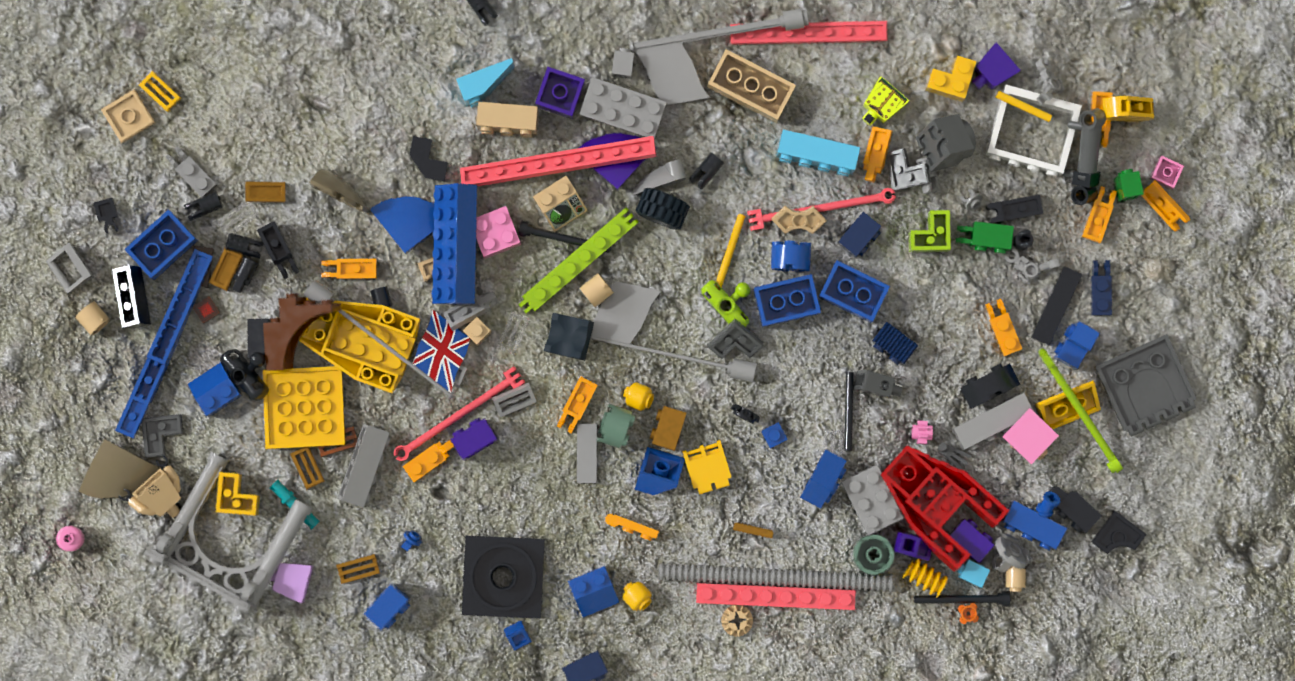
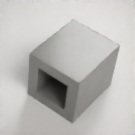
(623, 63)

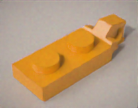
(876, 152)
(428, 460)

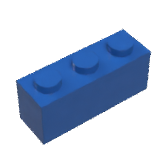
(1033, 526)

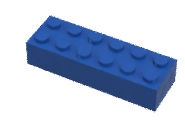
(454, 244)

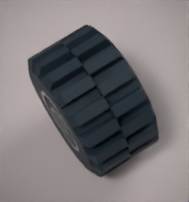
(662, 208)

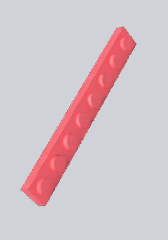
(775, 596)

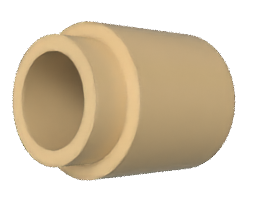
(1015, 579)

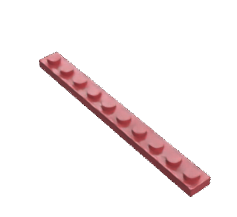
(559, 162)

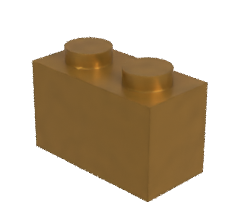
(668, 428)

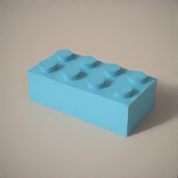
(817, 152)

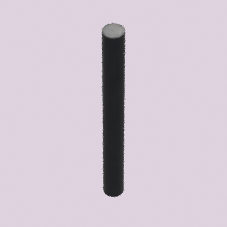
(848, 411)

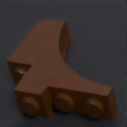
(284, 333)

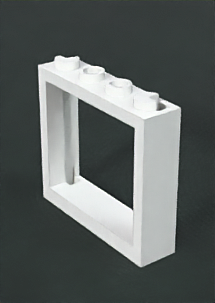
(1017, 160)

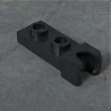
(1016, 208)

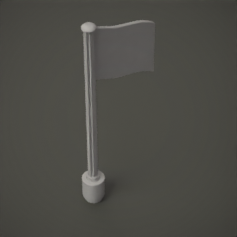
(672, 68)

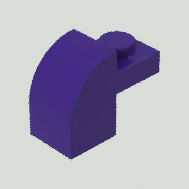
(912, 546)

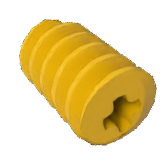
(925, 577)

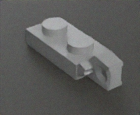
(465, 313)

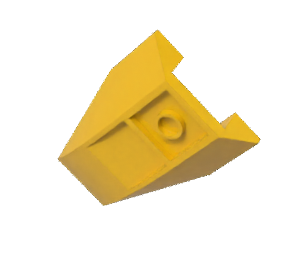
(357, 352)

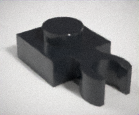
(106, 212)

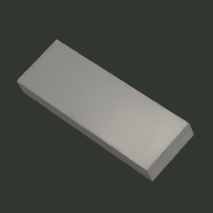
(586, 453)

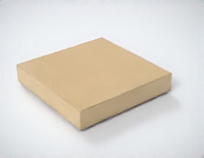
(128, 116)

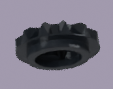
(745, 414)

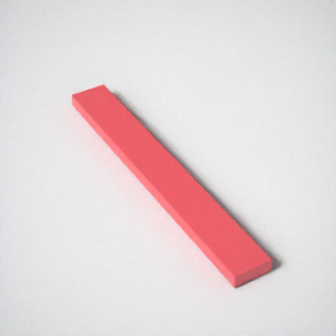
(816, 33)

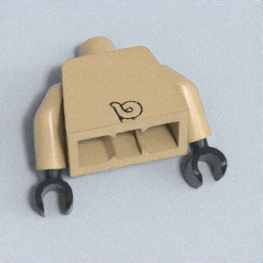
(158, 493)

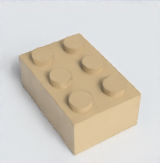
(507, 119)

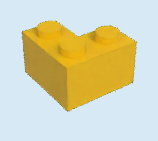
(954, 84)
(229, 497)

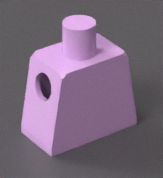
(292, 580)

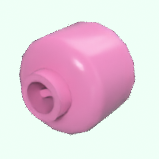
(74, 533)

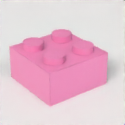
(1166, 172)

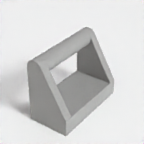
(78, 262)

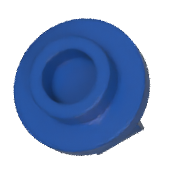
(412, 538)

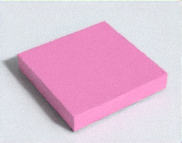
(1030, 436)

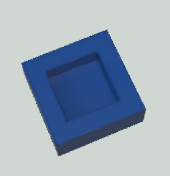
(774, 435)

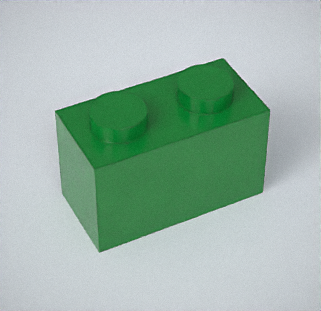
(1128, 185)

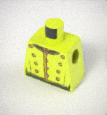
(883, 102)

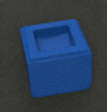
(517, 635)

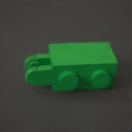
(988, 236)

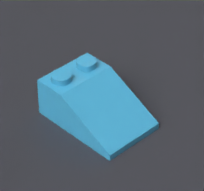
(480, 84)

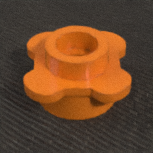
(964, 618)

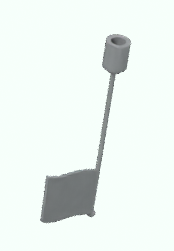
(624, 315)

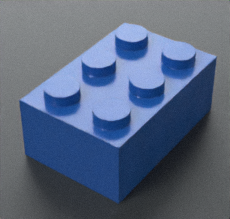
(161, 244)
(854, 291)
(787, 300)

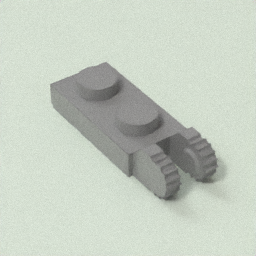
(192, 173)

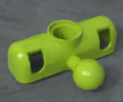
(717, 296)

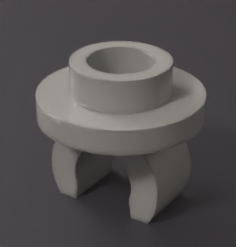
(973, 202)

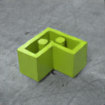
(936, 237)

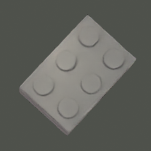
(872, 500)

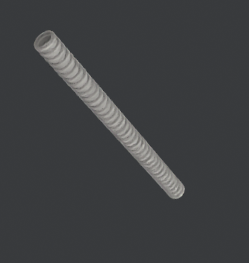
(776, 577)

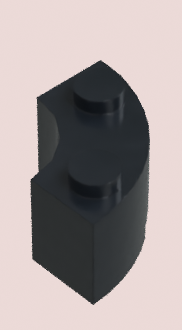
(989, 386)

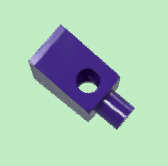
(994, 68)

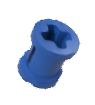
(1049, 502)

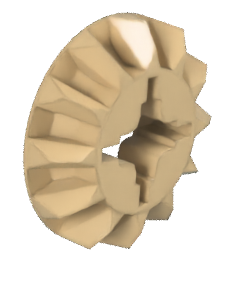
(731, 628)

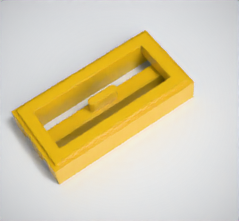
(172, 103)

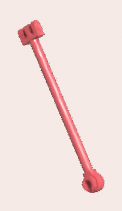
(760, 219)
(461, 413)

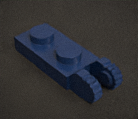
(1101, 290)

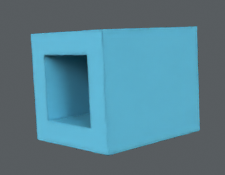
(973, 573)

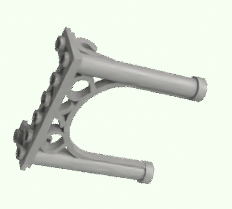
(186, 519)

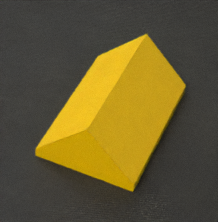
(1059, 411)

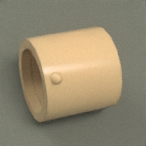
(596, 290)
(92, 318)

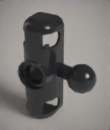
(241, 367)

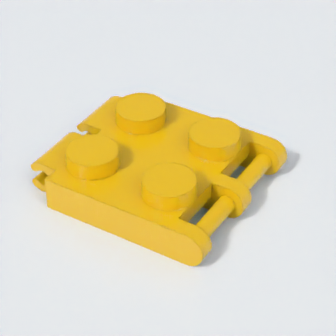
(707, 467)

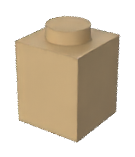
(477, 331)

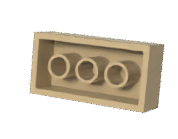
(751, 86)

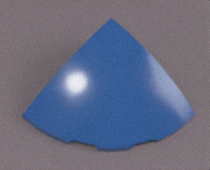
(406, 220)

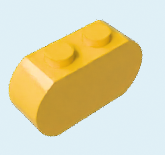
(1128, 108)

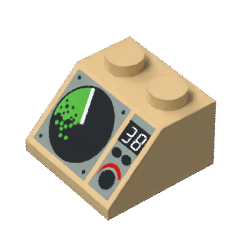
(560, 203)

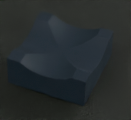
(569, 336)

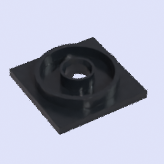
(525, 561)

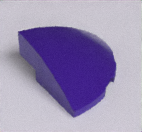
(617, 173)

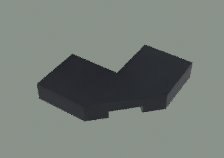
(420, 154)

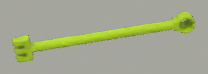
(1113, 464)

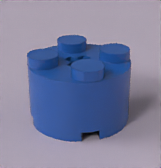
(791, 256)

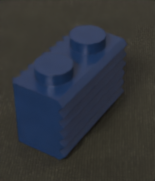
(894, 343)

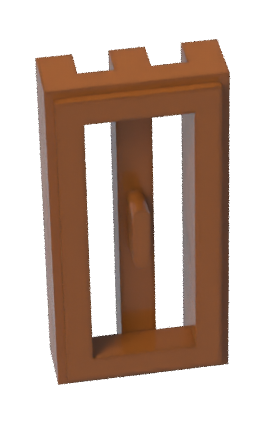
(353, 436)

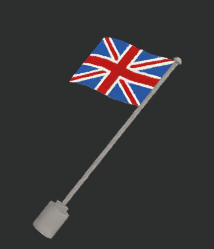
(437, 353)

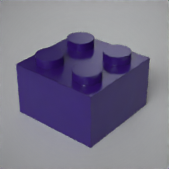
(560, 92)
(473, 439)

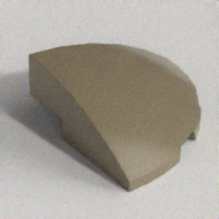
(338, 189)
(114, 471)

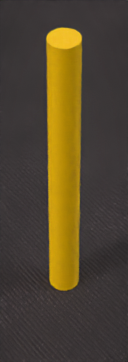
(730, 250)

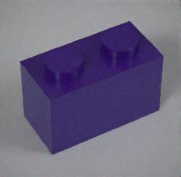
(972, 540)

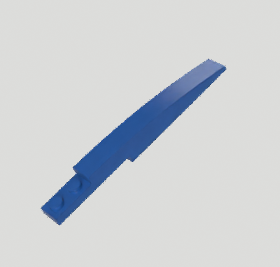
(164, 344)

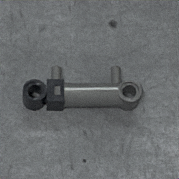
(1086, 174)

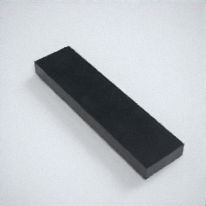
(1056, 306)

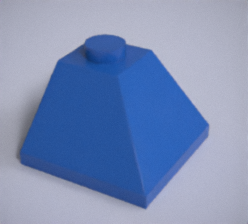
(659, 472)

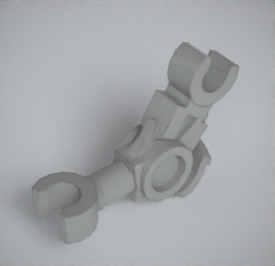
(1051, 84)
(1029, 269)

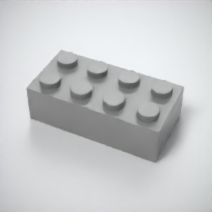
(623, 108)

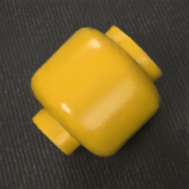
(638, 396)
(637, 596)

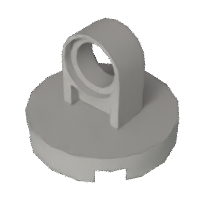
(1010, 553)

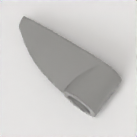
(663, 176)

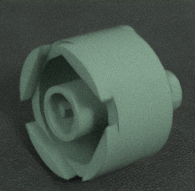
(615, 426)
(863, 560)

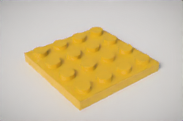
(304, 408)

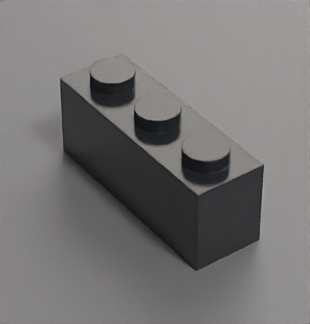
(131, 297)

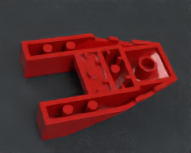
(930, 494)

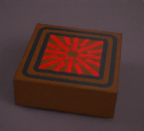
(206, 310)

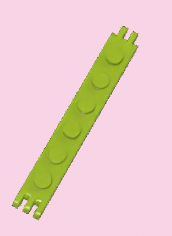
(578, 261)

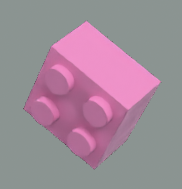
(496, 232)

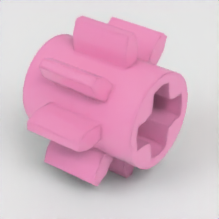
(922, 432)

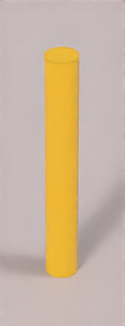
(1023, 106)

